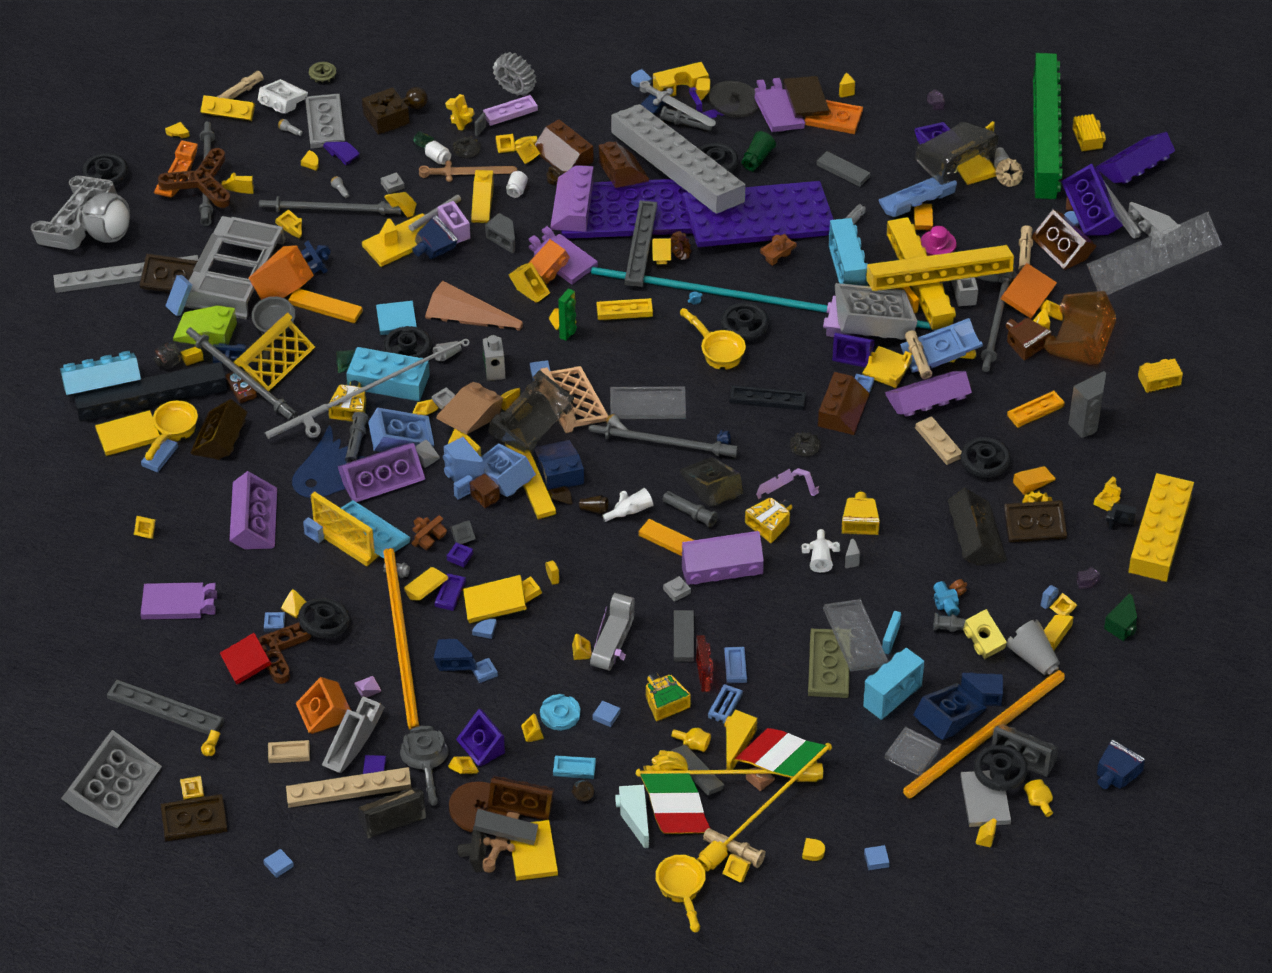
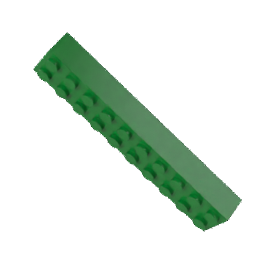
(1046, 126)

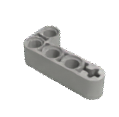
(614, 631)

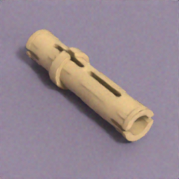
(245, 84)
(1025, 244)
(916, 348)

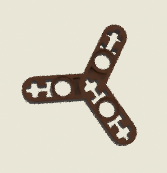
(196, 179)

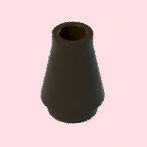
(594, 504)

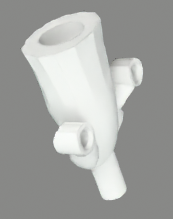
(630, 505)
(821, 556)

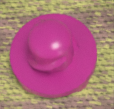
(938, 241)

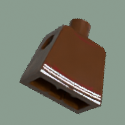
(1026, 337)

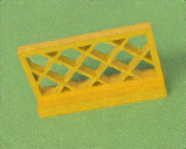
(261, 345)
(338, 534)

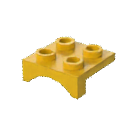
(887, 366)

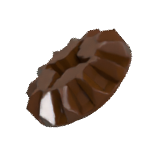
(680, 245)

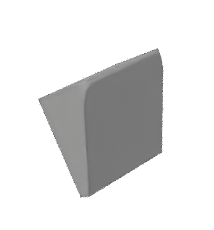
(853, 555)

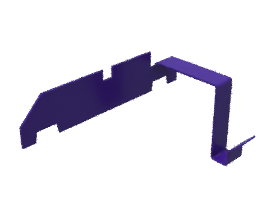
(711, 113)

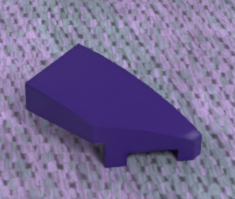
(342, 150)

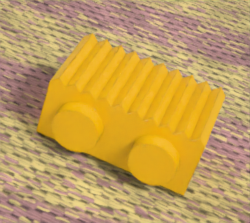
(1088, 132)
(1160, 375)

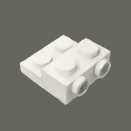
(281, 96)

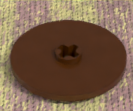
(464, 802)

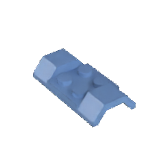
(901, 201)
(946, 344)

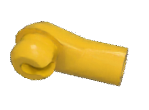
(520, 141)
(208, 747)

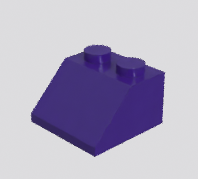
(852, 349)

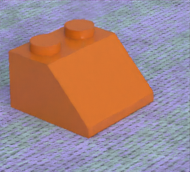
(322, 705)

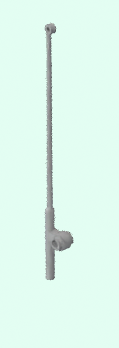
(307, 418)

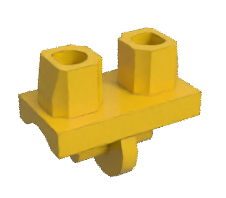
(461, 113)

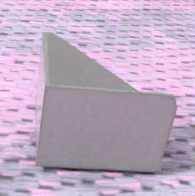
(426, 453)

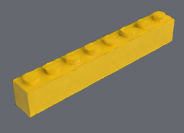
(940, 268)
(931, 295)

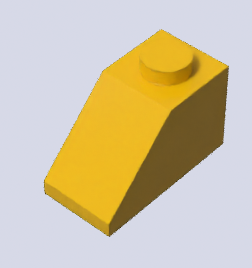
(661, 250)
(529, 282)

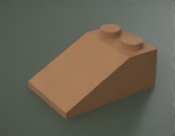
(471, 408)

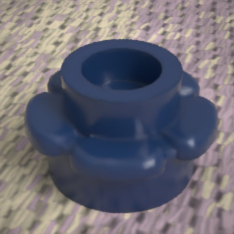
(724, 437)

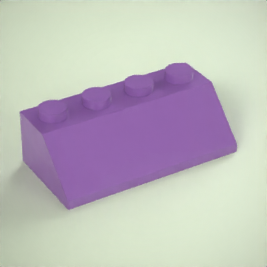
(573, 199)
(929, 392)
(382, 472)
(253, 513)
(722, 558)

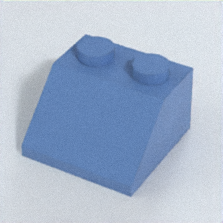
(462, 460)

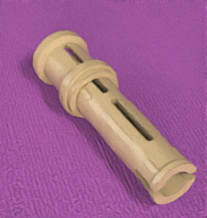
(740, 849)

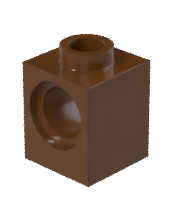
(484, 490)

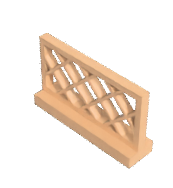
(569, 421)

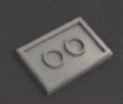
(983, 803)

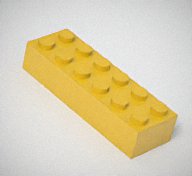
(1161, 527)

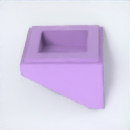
(367, 687)

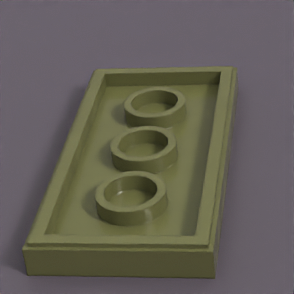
(827, 666)

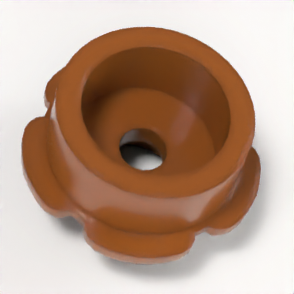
(959, 586)

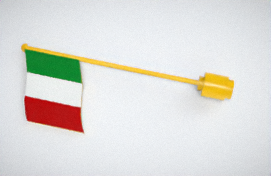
(775, 753)
(678, 803)

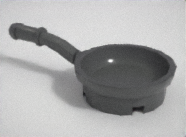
(268, 312)
(425, 750)

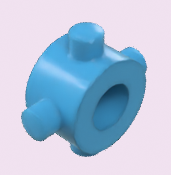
(695, 297)

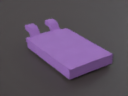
(776, 107)
(579, 262)
(177, 600)

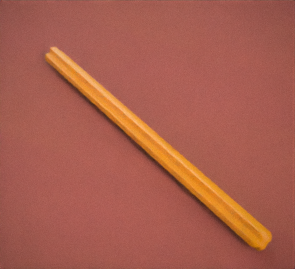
(401, 639)
(983, 734)

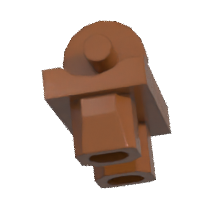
(779, 247)
(423, 536)

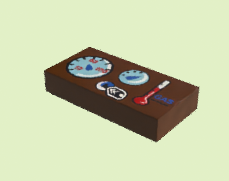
(240, 388)

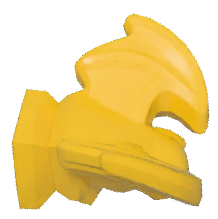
(667, 761)

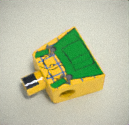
(666, 696)

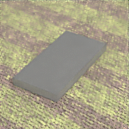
(324, 119)

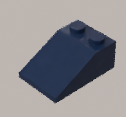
(559, 465)
(948, 710)

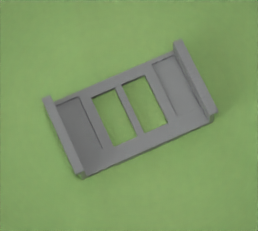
(225, 290)

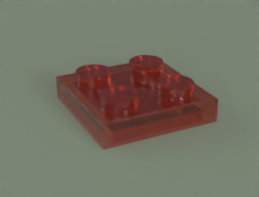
(704, 663)

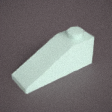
(633, 811)

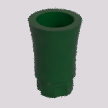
(758, 150)

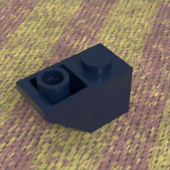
(984, 687)

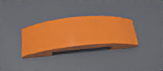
(184, 159)

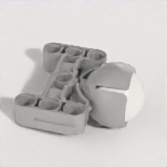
(91, 208)

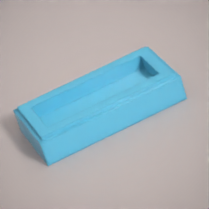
(891, 632)
(574, 767)

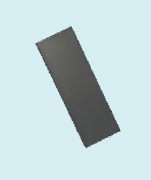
(843, 168)
(683, 635)
(707, 782)
(505, 827)

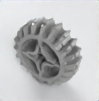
(514, 74)

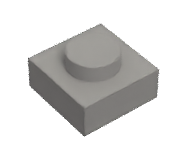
(392, 183)
(443, 397)
(677, 589)

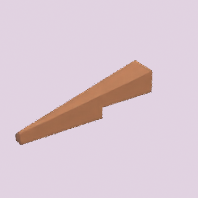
(454, 304)

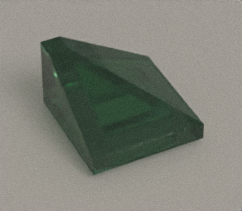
(422, 139)
(344, 359)

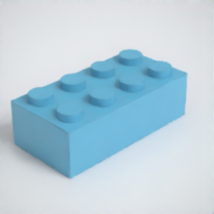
(846, 252)
(373, 365)
(100, 373)

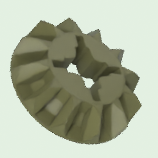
(316, 69)

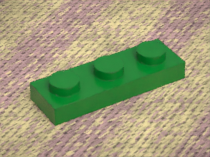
(567, 314)

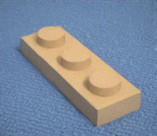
(938, 440)

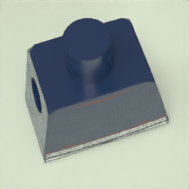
(434, 239)
(1118, 766)

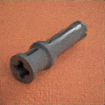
(678, 117)
(357, 431)
(697, 512)
(949, 623)

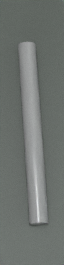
(428, 216)

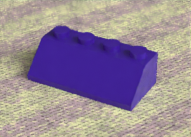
(1137, 158)
(1092, 202)

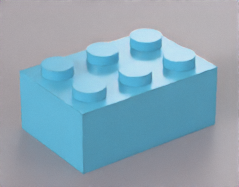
(893, 683)

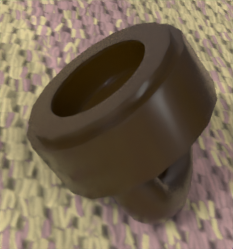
(553, 174)
(583, 790)

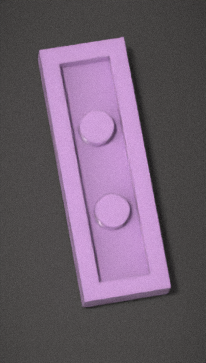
(510, 110)

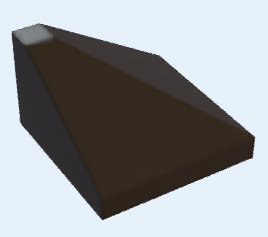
(561, 494)

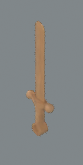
(425, 171)
(498, 845)

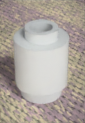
(437, 152)
(516, 184)

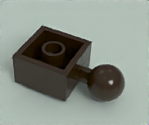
(387, 109)

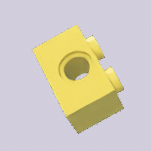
(984, 623)

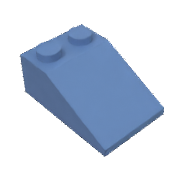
(398, 428)
(507, 469)

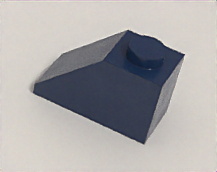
(453, 655)

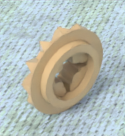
(1005, 178)

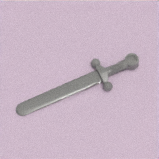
(664, 96)

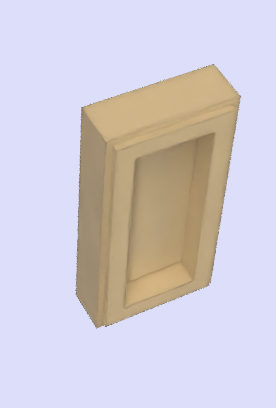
(288, 751)

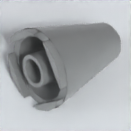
(1034, 647)

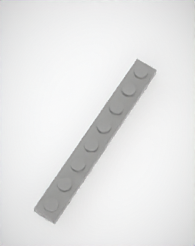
(101, 276)

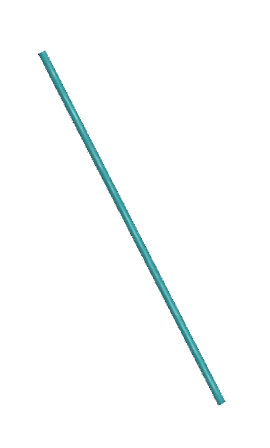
(730, 293)

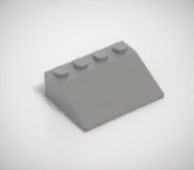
(874, 312)
(111, 781)

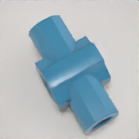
(946, 599)

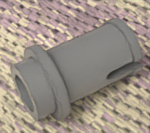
(402, 569)

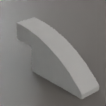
(352, 734)

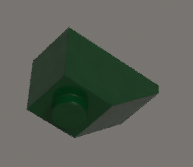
(1122, 619)

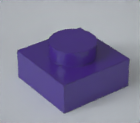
(459, 554)

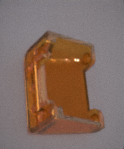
(1084, 329)

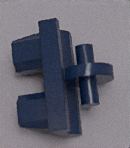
(321, 253)
(230, 351)

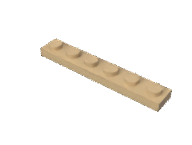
(348, 787)

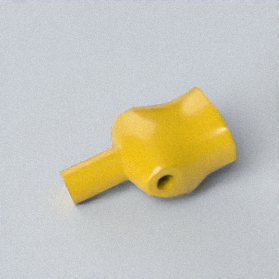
(694, 738)
(1039, 795)

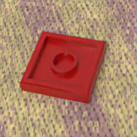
(245, 658)

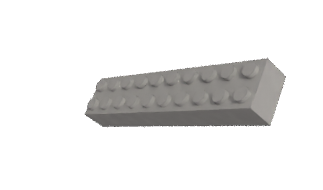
(678, 158)

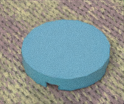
(560, 712)

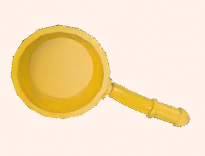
(719, 347)
(173, 421)
(681, 880)

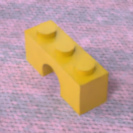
(684, 75)

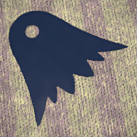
(322, 467)

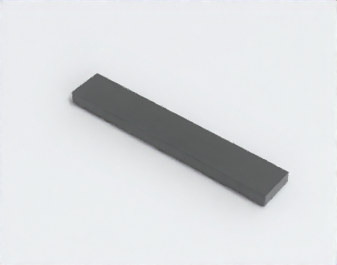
(641, 243)
(164, 707)

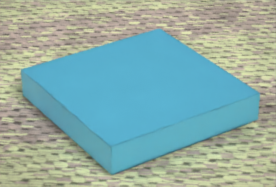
(395, 316)

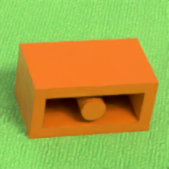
(550, 260)

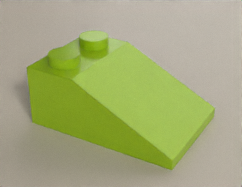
(214, 321)

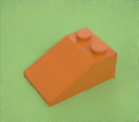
(281, 273)

